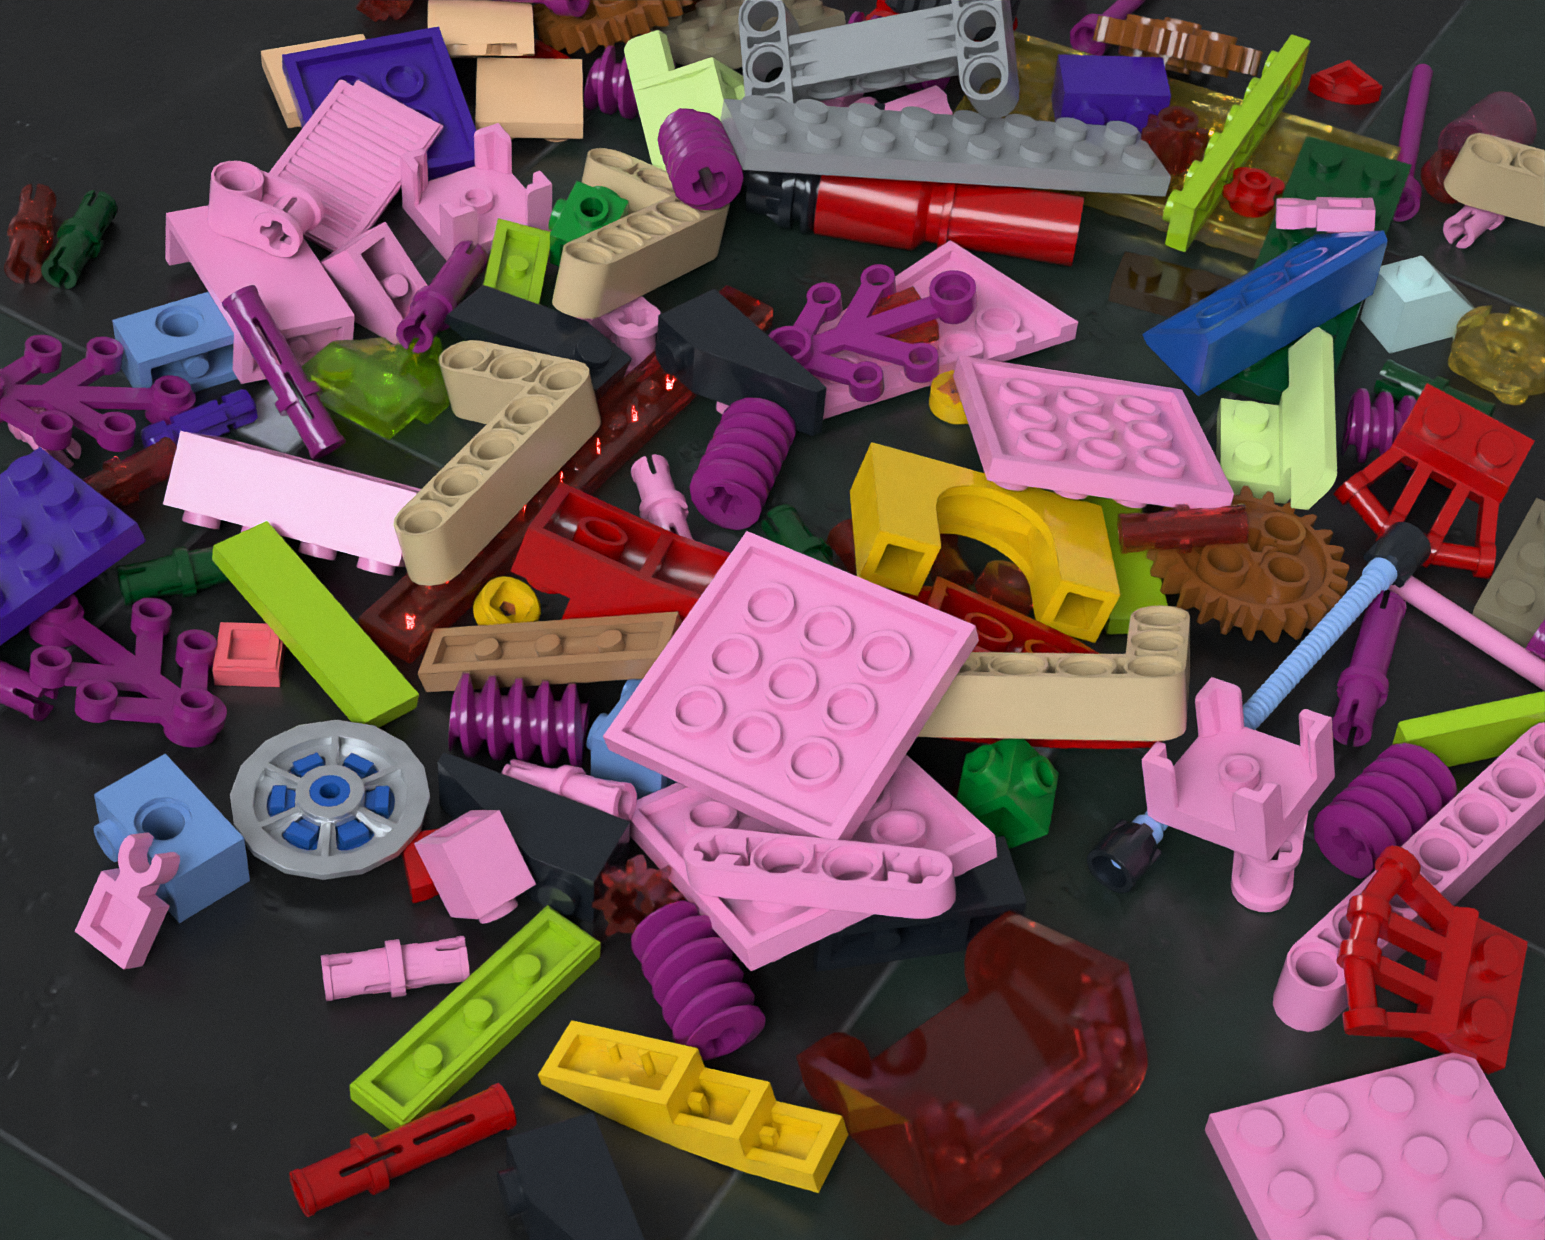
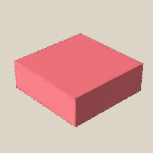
(248, 656)

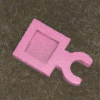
(1326, 214)
(123, 906)

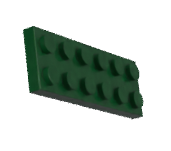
(1322, 171)

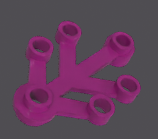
(950, 300)
(72, 401)
(187, 714)

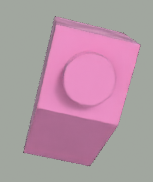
(375, 279)

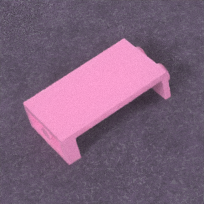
(292, 288)

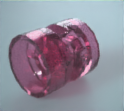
(1496, 115)

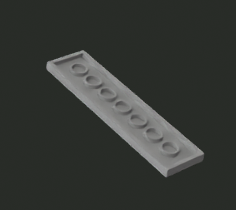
(941, 147)

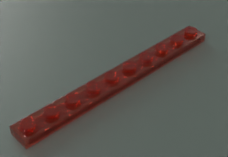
(629, 418)

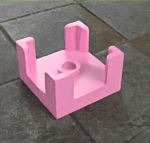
(472, 200)
(1237, 781)

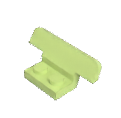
(663, 89)
(1286, 444)

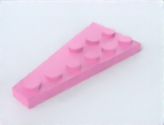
(1001, 328)

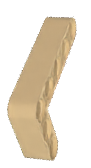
(1499, 178)
(640, 251)
(536, 420)
(1076, 693)

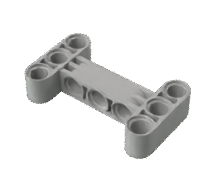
(882, 53)

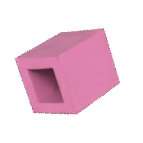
(476, 866)

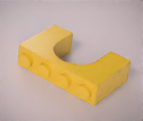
(1056, 541)

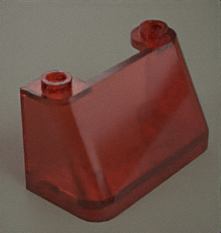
(996, 1076)

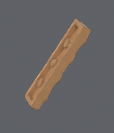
(547, 650)

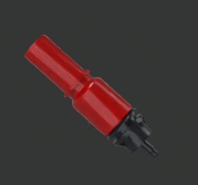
(909, 212)

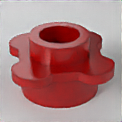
(1252, 192)

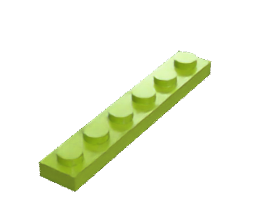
(1233, 147)

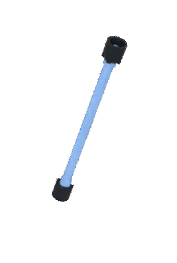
(1392, 560)

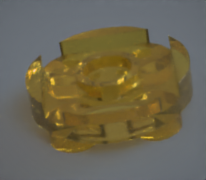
(1483, 357)

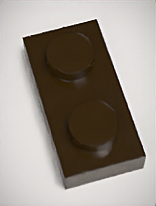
(1161, 285)

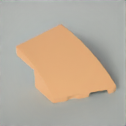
(483, 27)

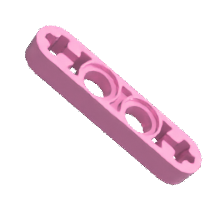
(739, 863)

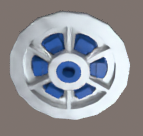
(330, 799)

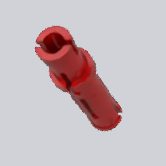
(321, 1182)

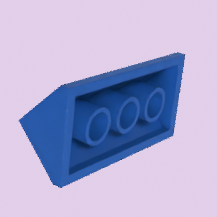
(1268, 307)

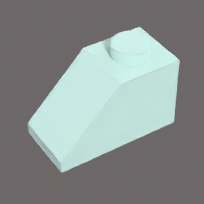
(1413, 305)

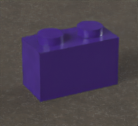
(1109, 89)

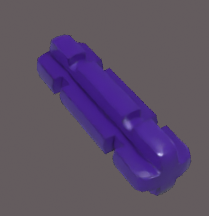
(206, 419)

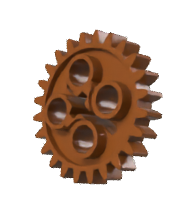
(604, 22)
(1179, 44)
(1272, 583)

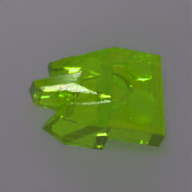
(380, 382)

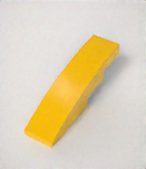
(697, 1109)

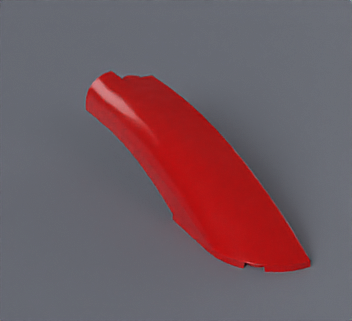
(632, 567)

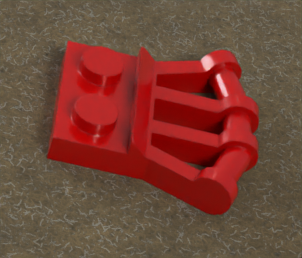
(1459, 450)
(1468, 975)

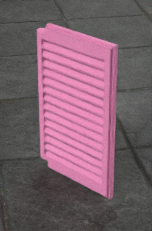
(353, 158)

